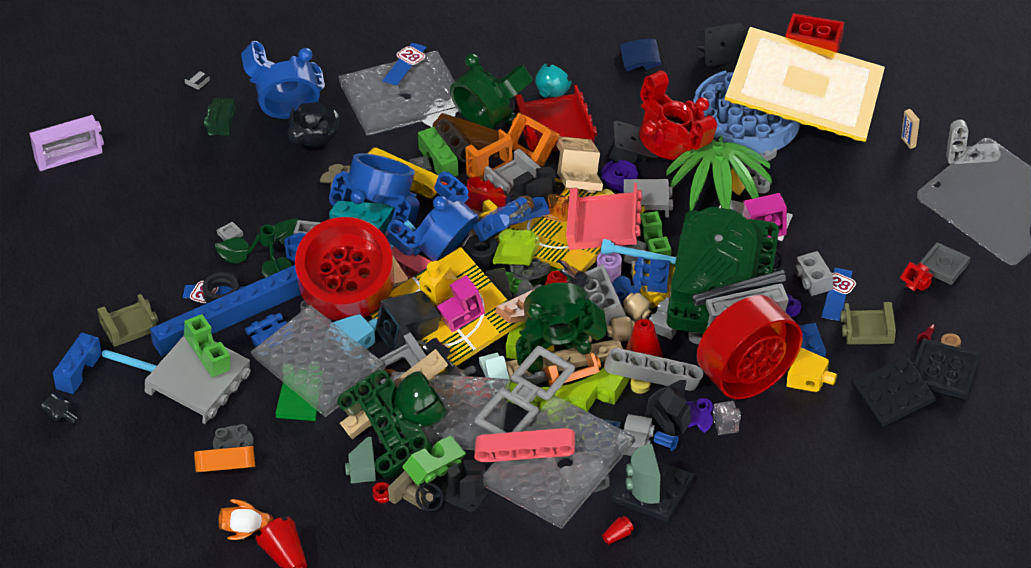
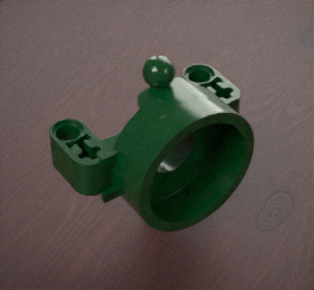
(483, 97)
(557, 317)

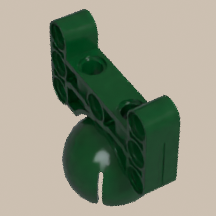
(407, 411)

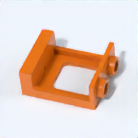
(545, 144)
(478, 160)
(593, 367)

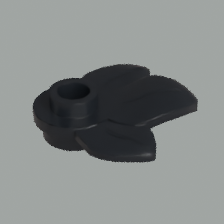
(577, 277)

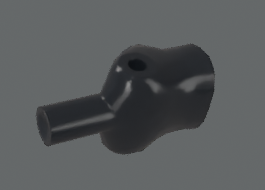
(441, 349)
(58, 408)

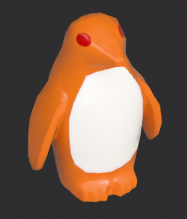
(242, 519)

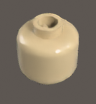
(637, 306)
(620, 328)

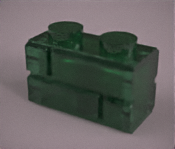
(220, 116)

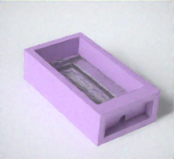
(66, 142)

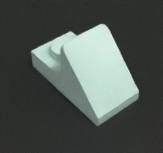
(494, 366)

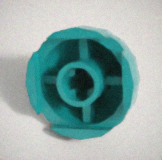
(552, 81)

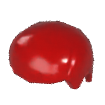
(478, 184)

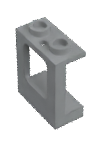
(410, 351)

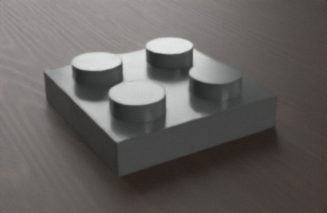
(945, 263)

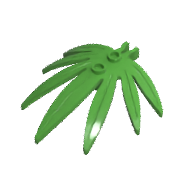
(720, 155)

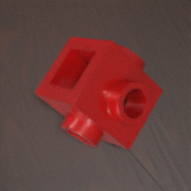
(917, 276)

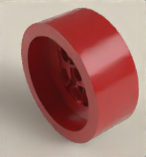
(352, 240)
(749, 347)

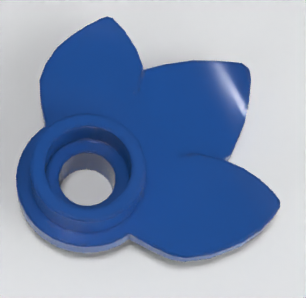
(623, 288)

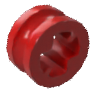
(381, 498)

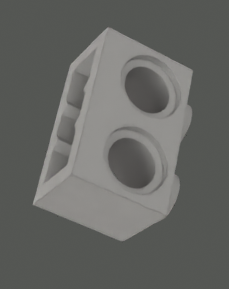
(814, 273)

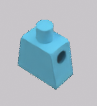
(359, 329)

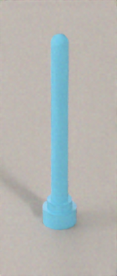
(609, 247)
(128, 360)

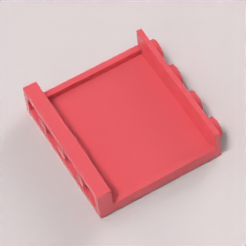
(603, 217)

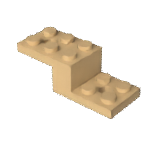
(578, 164)

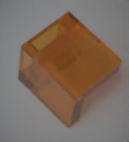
(558, 208)

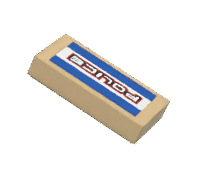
(910, 128)

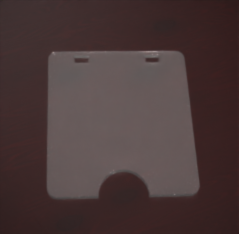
(986, 199)

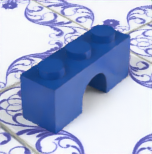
(83, 352)

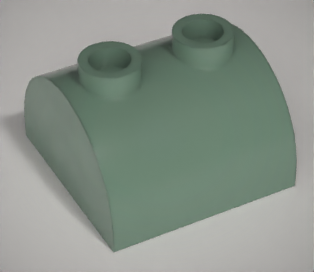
(644, 475)

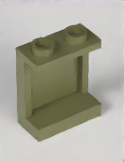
(128, 322)
(869, 325)

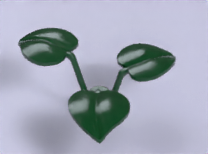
(236, 249)

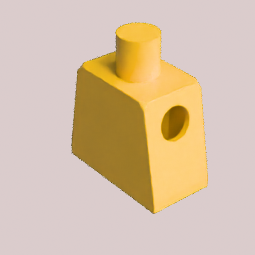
(437, 282)
(810, 372)

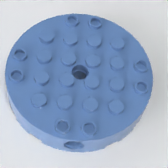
(741, 124)

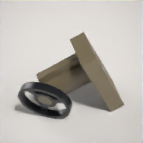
(406, 488)

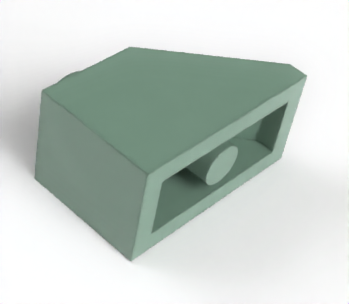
(361, 463)

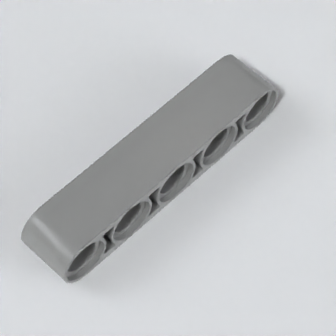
(652, 368)

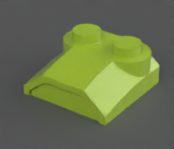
(516, 247)

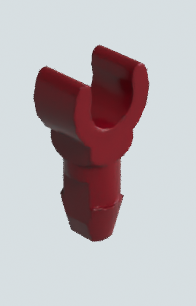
(926, 334)

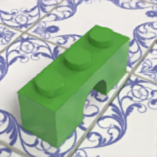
(434, 146)
(652, 234)
(212, 355)
(425, 467)

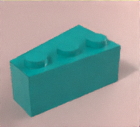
(375, 213)

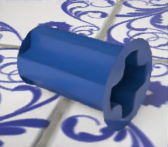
(666, 440)

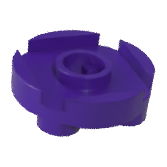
(610, 173)

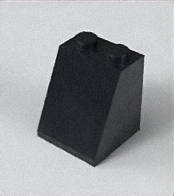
(405, 315)

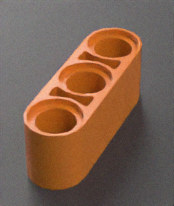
(224, 459)

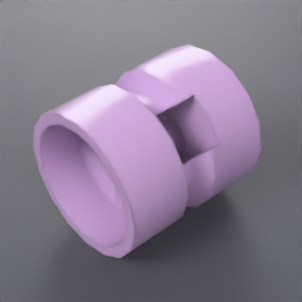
(612, 264)

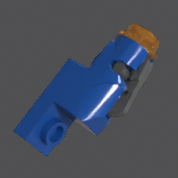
(503, 217)

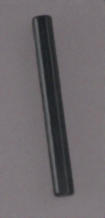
(745, 285)

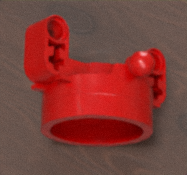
(668, 138)

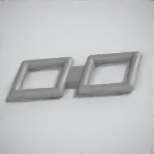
(525, 391)

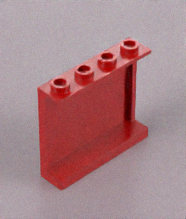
(561, 114)

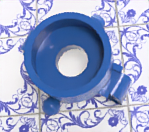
(275, 96)
(379, 181)
(442, 228)

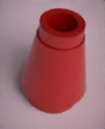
(619, 529)

